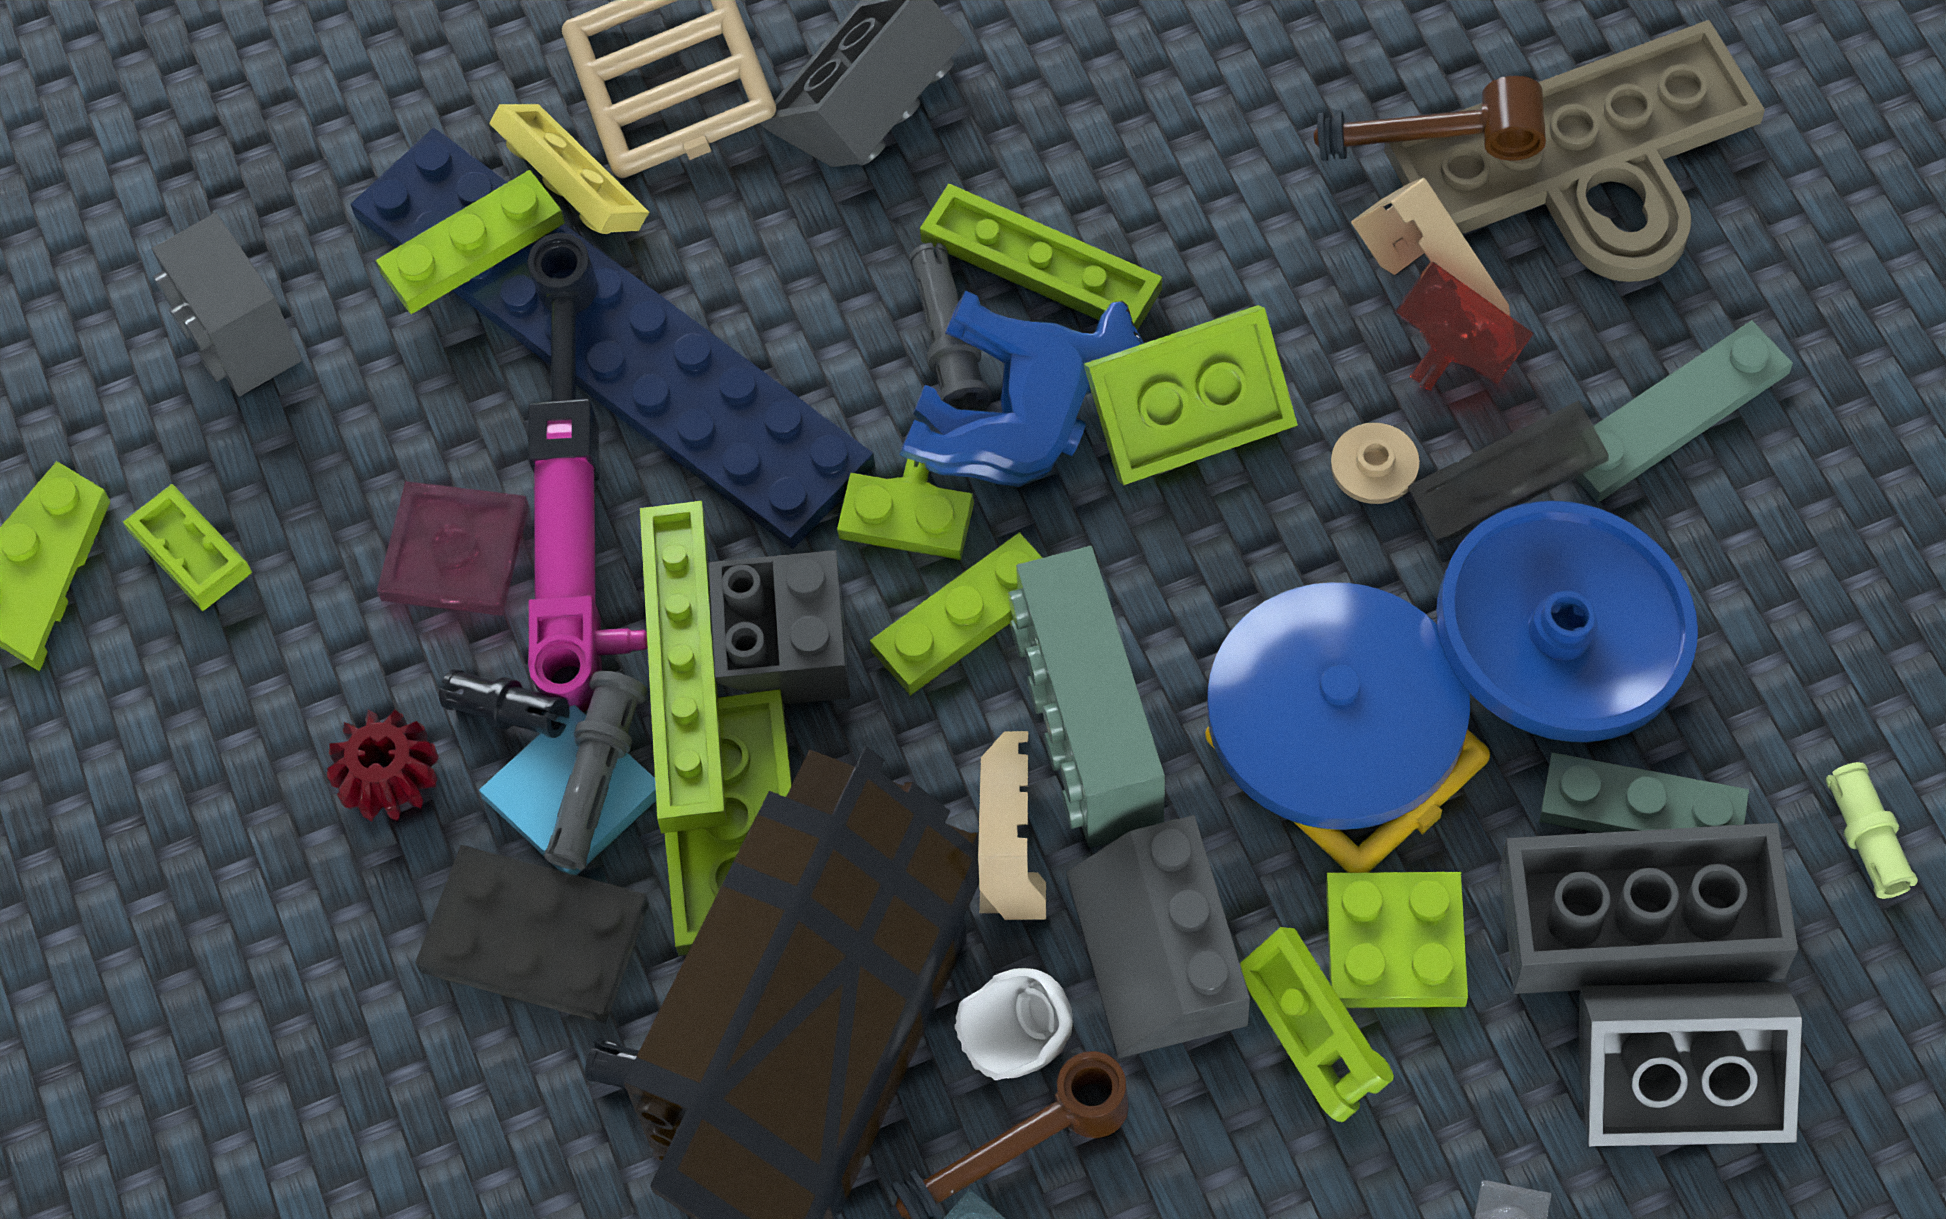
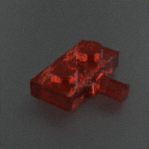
(1459, 328)

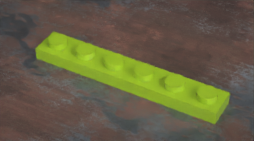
(682, 668)

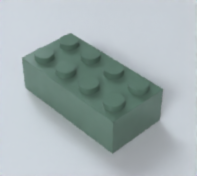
(1086, 697)

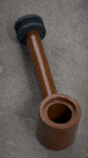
(1508, 118)
(920, 1197)

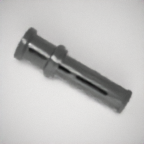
(947, 356)
(601, 743)

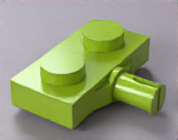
(906, 513)

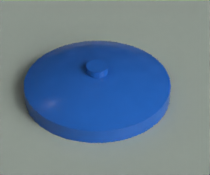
(1566, 621)
(1336, 706)

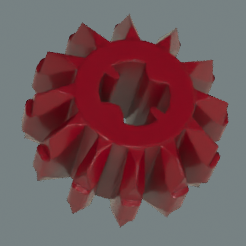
(365, 782)

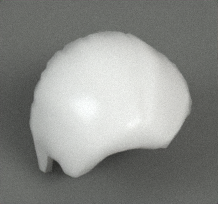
(1014, 1023)

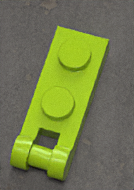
(1313, 1023)

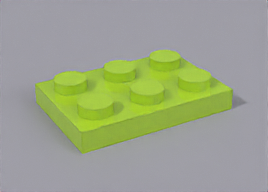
(1190, 394)

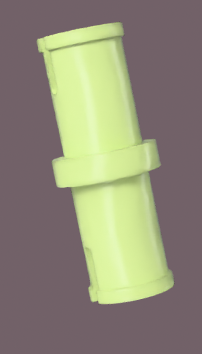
(1871, 830)

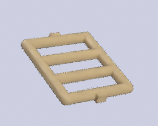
(694, 138)

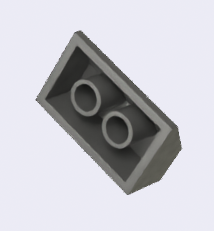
(865, 80)
(1159, 939)
(1689, 1063)

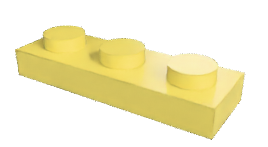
(568, 168)

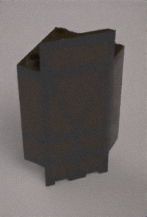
(804, 995)

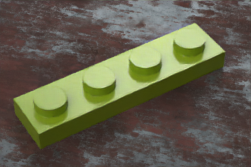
(1038, 256)

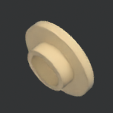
(1374, 463)

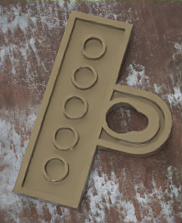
(1600, 127)

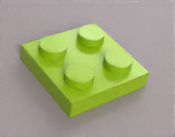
(1397, 939)

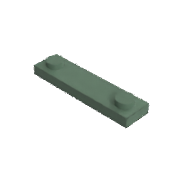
(1684, 406)

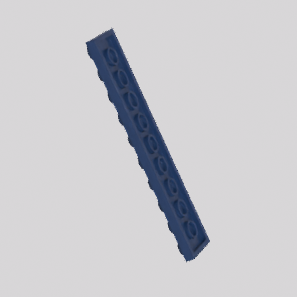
(640, 357)

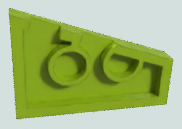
(40, 555)

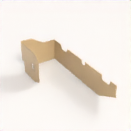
(1423, 227)
(1002, 856)

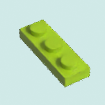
(470, 241)
(953, 618)

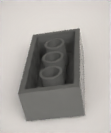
(1647, 907)

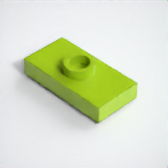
(187, 547)

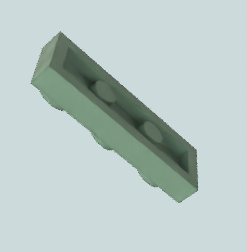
(1624, 798)

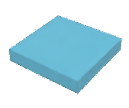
(534, 782)

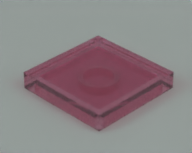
(453, 548)

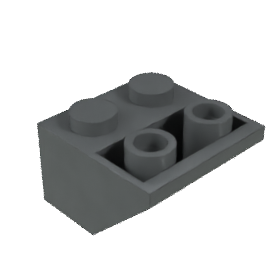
(780, 626)

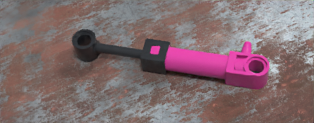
(565, 465)

